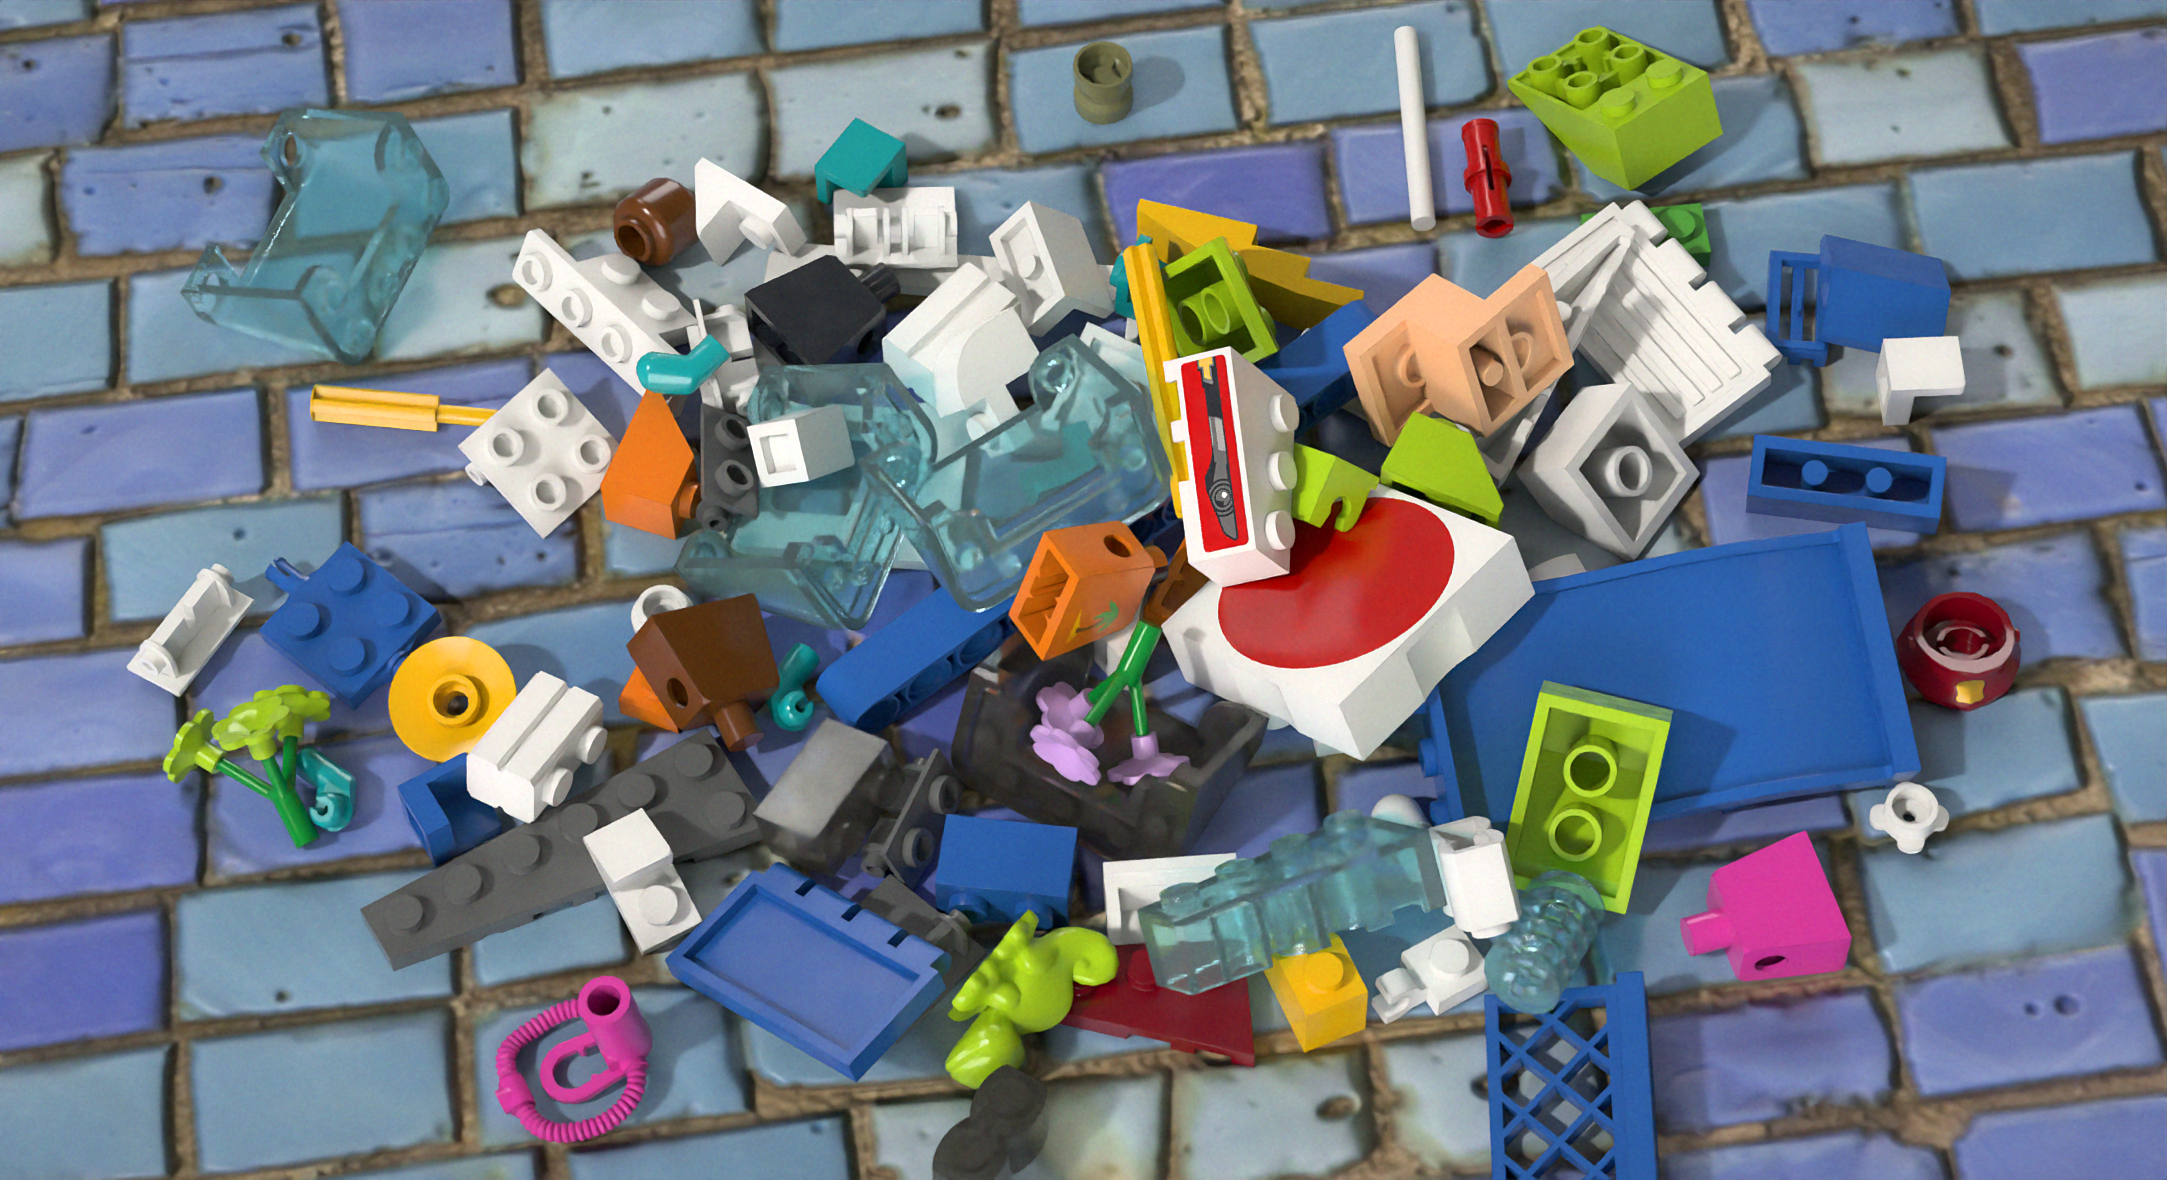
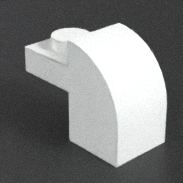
(976, 368)

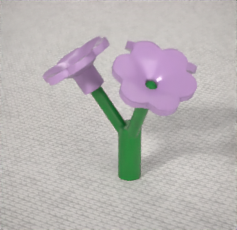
(1073, 720)

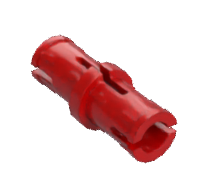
(1491, 201)

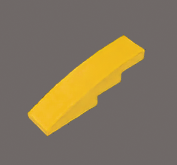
(1275, 277)

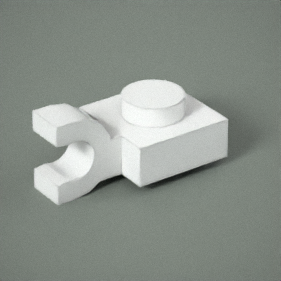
(1437, 971)

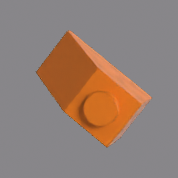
(652, 473)

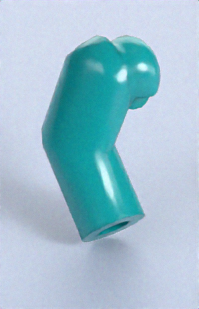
(681, 373)
(789, 704)

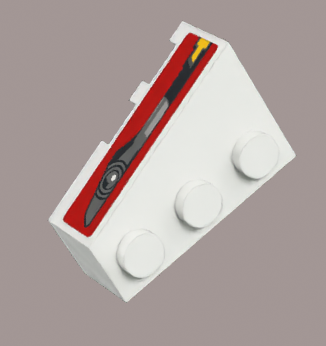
(1239, 466)

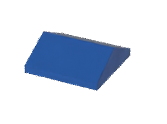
(1878, 294)

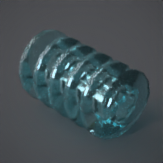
(1545, 946)

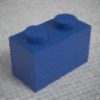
(1006, 868)

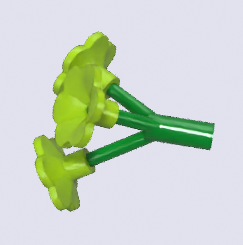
(255, 725)

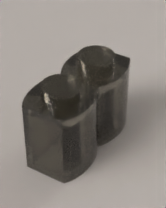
(1002, 1132)

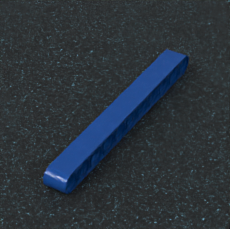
(942, 641)

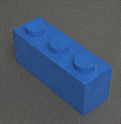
(1846, 484)

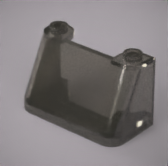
(1113, 819)

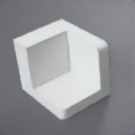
(1916, 369)
(801, 445)

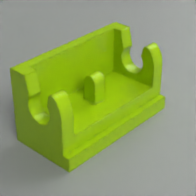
(1324, 479)

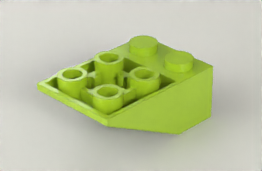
(1620, 105)

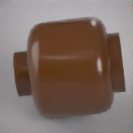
(656, 222)

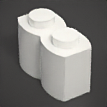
(1476, 876)

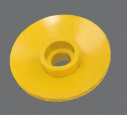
(432, 679)

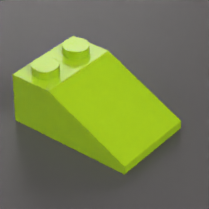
(1215, 305)
(1586, 789)

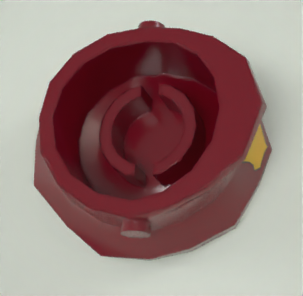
(1960, 650)

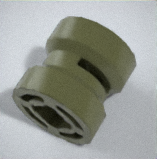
(1103, 82)

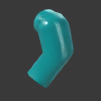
(334, 789)

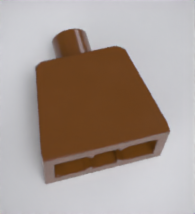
(710, 666)

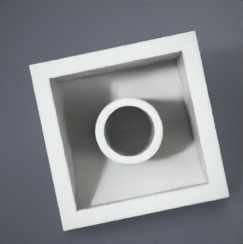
(1609, 469)

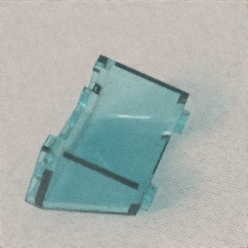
(1062, 463)
(824, 541)

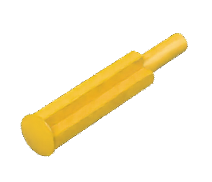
(390, 409)

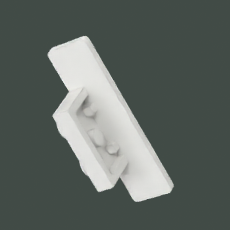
(605, 306)

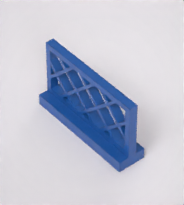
(1630, 1090)

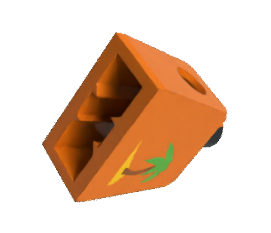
(1084, 586)

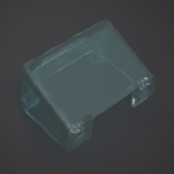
(340, 241)

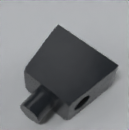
(822, 313)

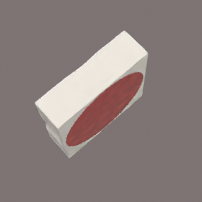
(1357, 621)

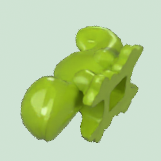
(1023, 991)

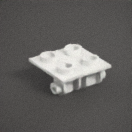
(896, 228)
(541, 453)

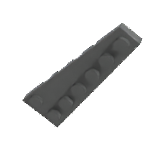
(503, 884)

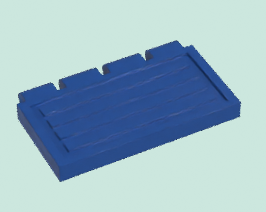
(812, 968)

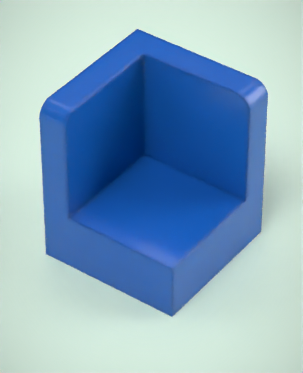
(445, 813)

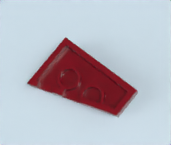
(1138, 1006)

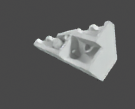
(1577, 295)

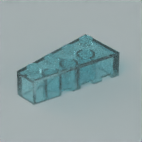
(1289, 900)

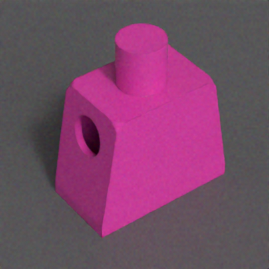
(1772, 915)

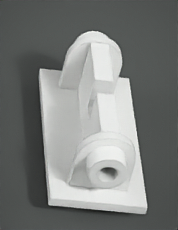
(733, 381)
(192, 631)

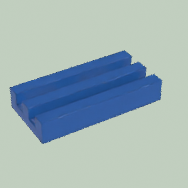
(1794, 347)

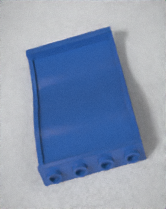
(1755, 645)

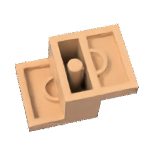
(1459, 354)

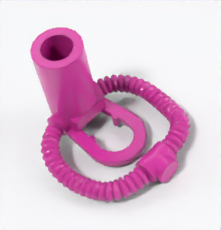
(622, 1038)

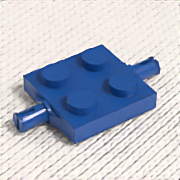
(347, 623)

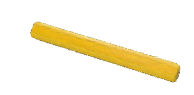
(1157, 347)

